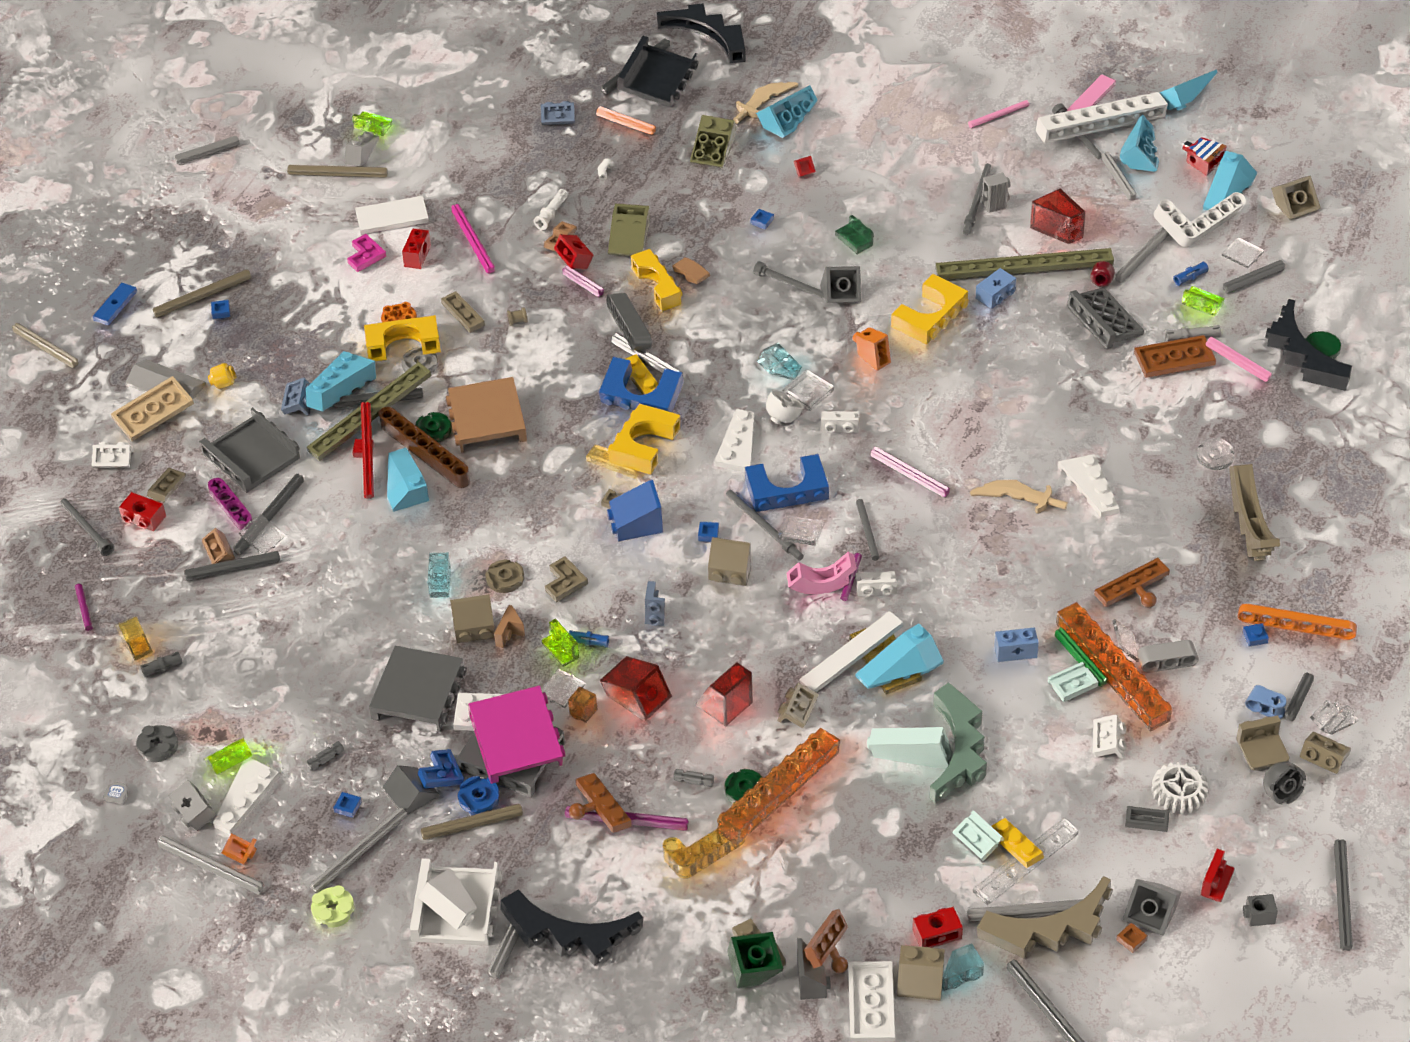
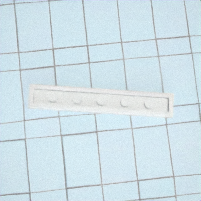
(851, 652)

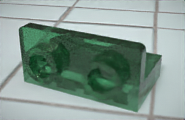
(855, 235)

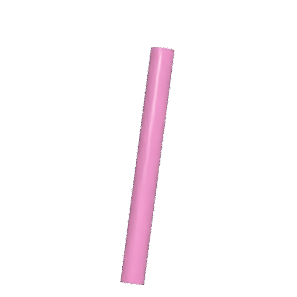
(999, 113)

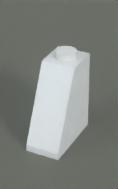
(449, 899)

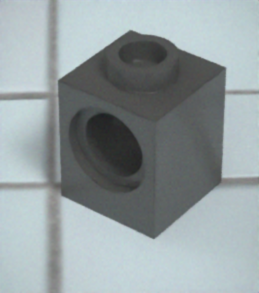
(1268, 909)

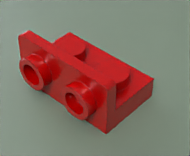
(1217, 877)

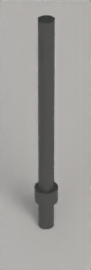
(970, 218)
(788, 547)

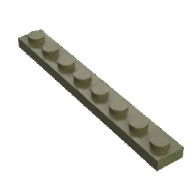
(352, 423)

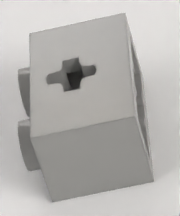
(192, 805)

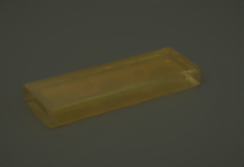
(599, 456)

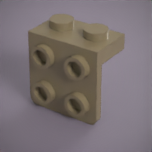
(1262, 742)

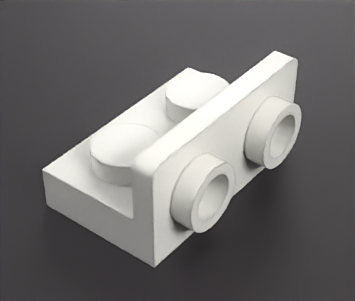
(839, 422)
(111, 456)
(876, 583)
(1109, 736)

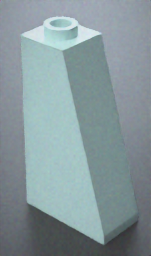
(912, 745)

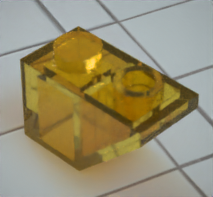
(134, 637)

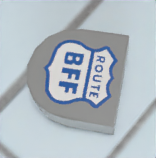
(116, 793)

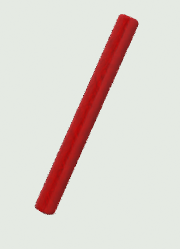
(367, 453)

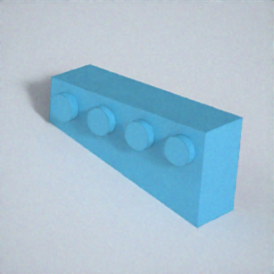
(339, 380)

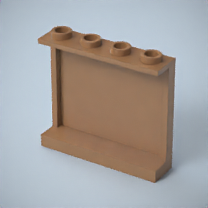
(485, 412)

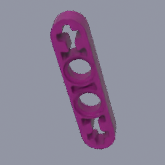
(228, 504)

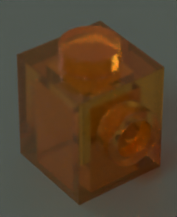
(582, 704)

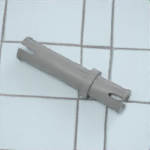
(1211, 331)

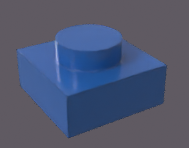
(762, 219)
(220, 309)
(707, 531)
(1255, 634)
(347, 804)

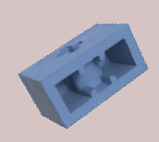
(995, 288)
(1016, 644)

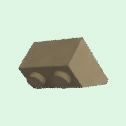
(1296, 197)
(729, 561)
(472, 618)
(920, 972)

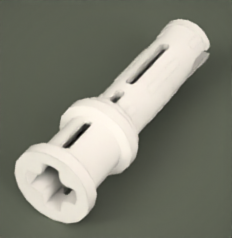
(548, 213)

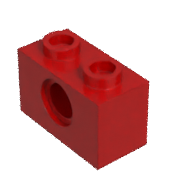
(416, 248)
(573, 251)
(142, 511)
(948, 928)

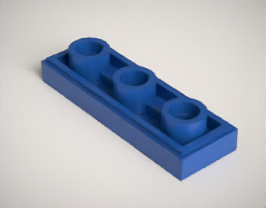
(114, 304)

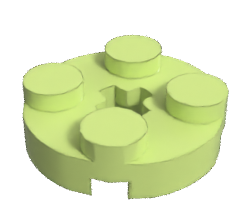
(327, 897)

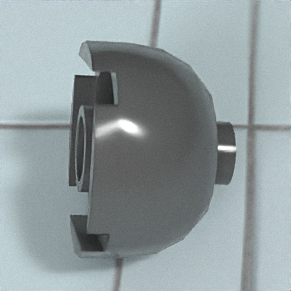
(1284, 782)

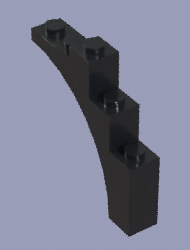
(712, 26)
(1299, 352)
(566, 936)

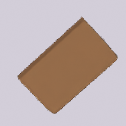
(217, 547)

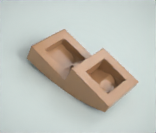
(561, 228)
(693, 271)

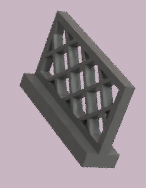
(1095, 321)

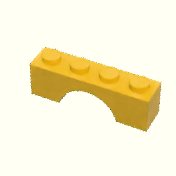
(647, 266)

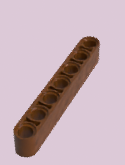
(424, 447)

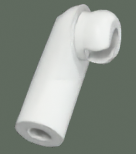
(606, 163)

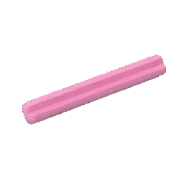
(1238, 359)

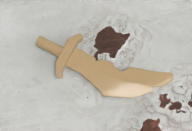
(760, 97)
(1019, 491)

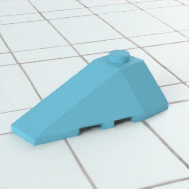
(787, 113)
(1139, 148)
(1231, 176)
(405, 482)
(907, 655)

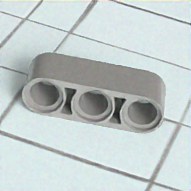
(1167, 656)

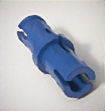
(1182, 277)
(601, 640)

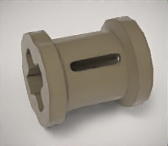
(517, 316)

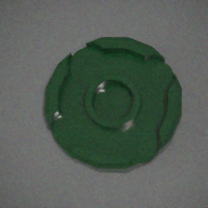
(1325, 343)
(435, 425)
(739, 782)

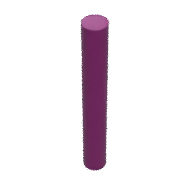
(847, 589)
(83, 607)

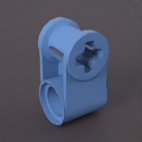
(1265, 701)

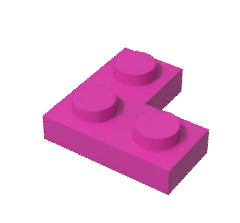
(368, 253)

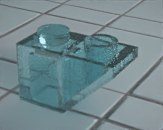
(779, 362)
(962, 967)

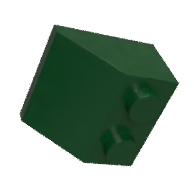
(754, 958)

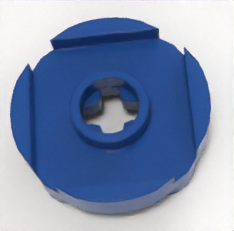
(475, 805)

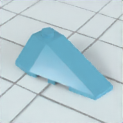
(1180, 95)

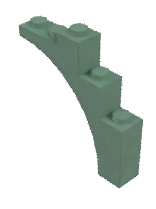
(966, 763)

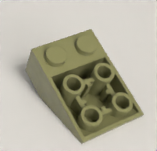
(713, 141)
(628, 229)

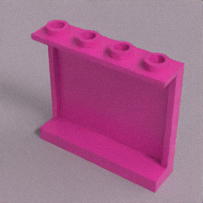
(515, 732)

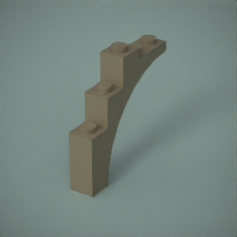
(1252, 523)
(1051, 931)

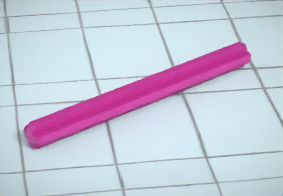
(473, 238)

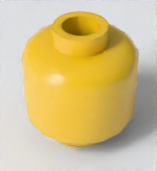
(222, 375)

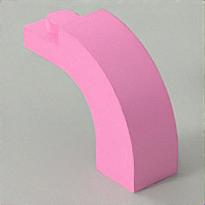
(822, 580)

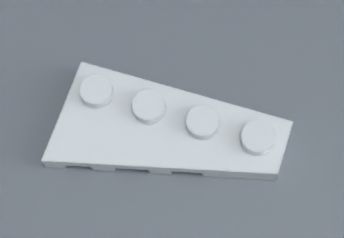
(736, 447)
(1091, 482)
(244, 794)

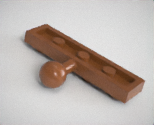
(1133, 582)
(600, 801)
(825, 943)

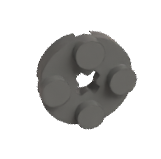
(152, 734)

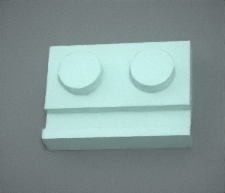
(1073, 681)
(978, 835)

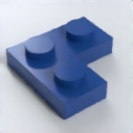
(443, 773)

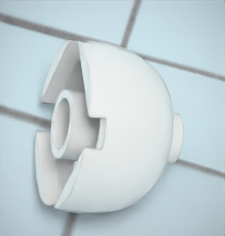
(782, 407)

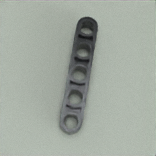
(629, 321)

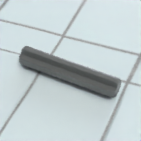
(1299, 696)

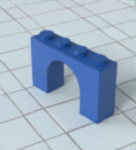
(614, 390)
(768, 496)

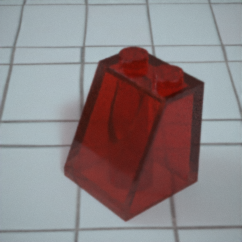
(1058, 217)
(637, 686)
(728, 695)

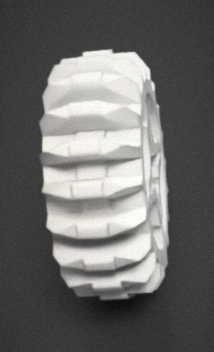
(1191, 782)

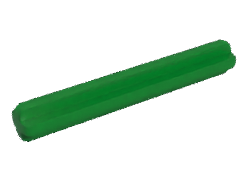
(1080, 656)

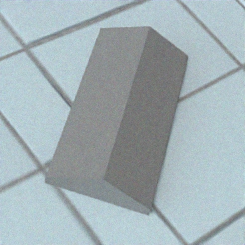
(149, 374)

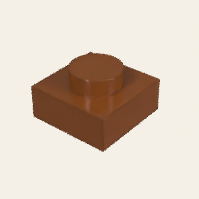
(1132, 937)

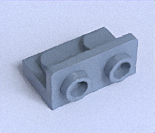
(557, 113)
(295, 397)
(654, 606)

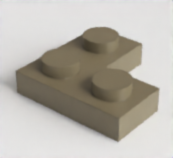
(568, 579)

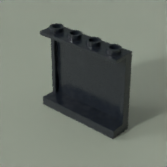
(656, 73)

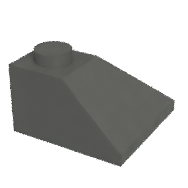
(1151, 906)
(812, 981)

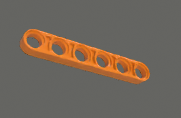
(1297, 621)

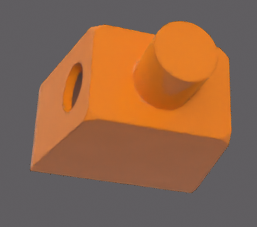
(873, 347)

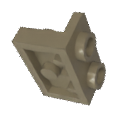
(798, 705)
(1324, 752)

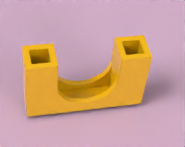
(926, 326)
(422, 329)
(642, 421)

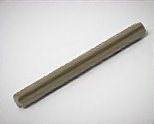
(349, 171)
(201, 293)

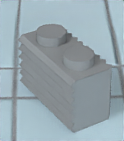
(995, 192)

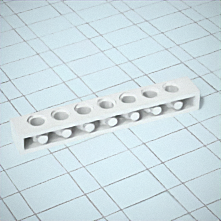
(1100, 117)

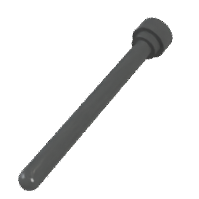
(1059, 108)
(761, 270)
(104, 546)

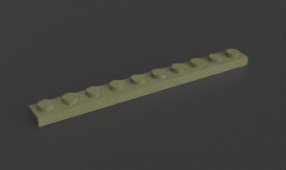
(1023, 263)

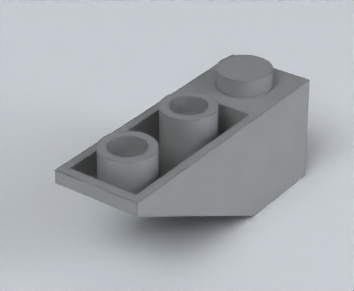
(359, 149)

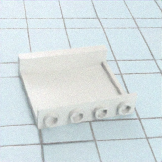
(482, 888)

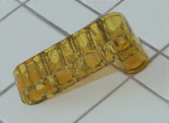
(696, 856)

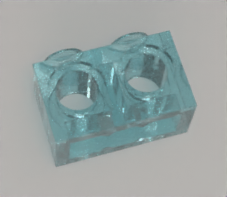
(439, 575)

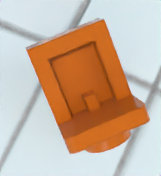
(239, 849)

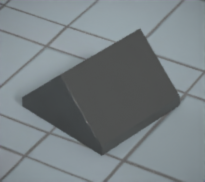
(841, 284)
(407, 790)

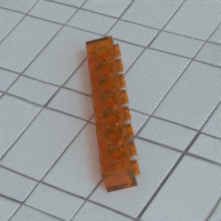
(1120, 671)
(777, 786)

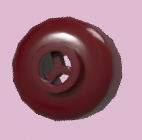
(1102, 274)

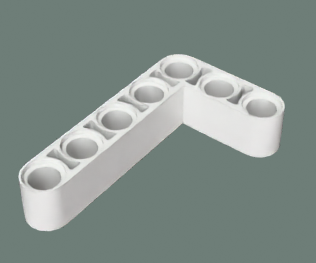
(1188, 232)

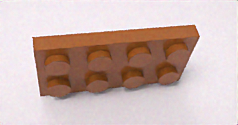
(1174, 356)

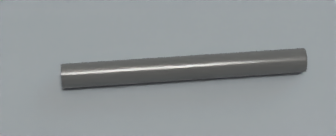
(867, 529)

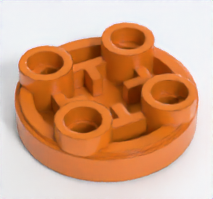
(398, 312)

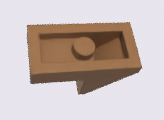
(508, 625)

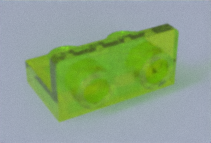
(371, 123)
(1202, 301)
(561, 644)
(228, 756)

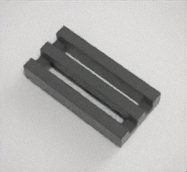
(1146, 821)

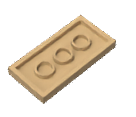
(152, 408)

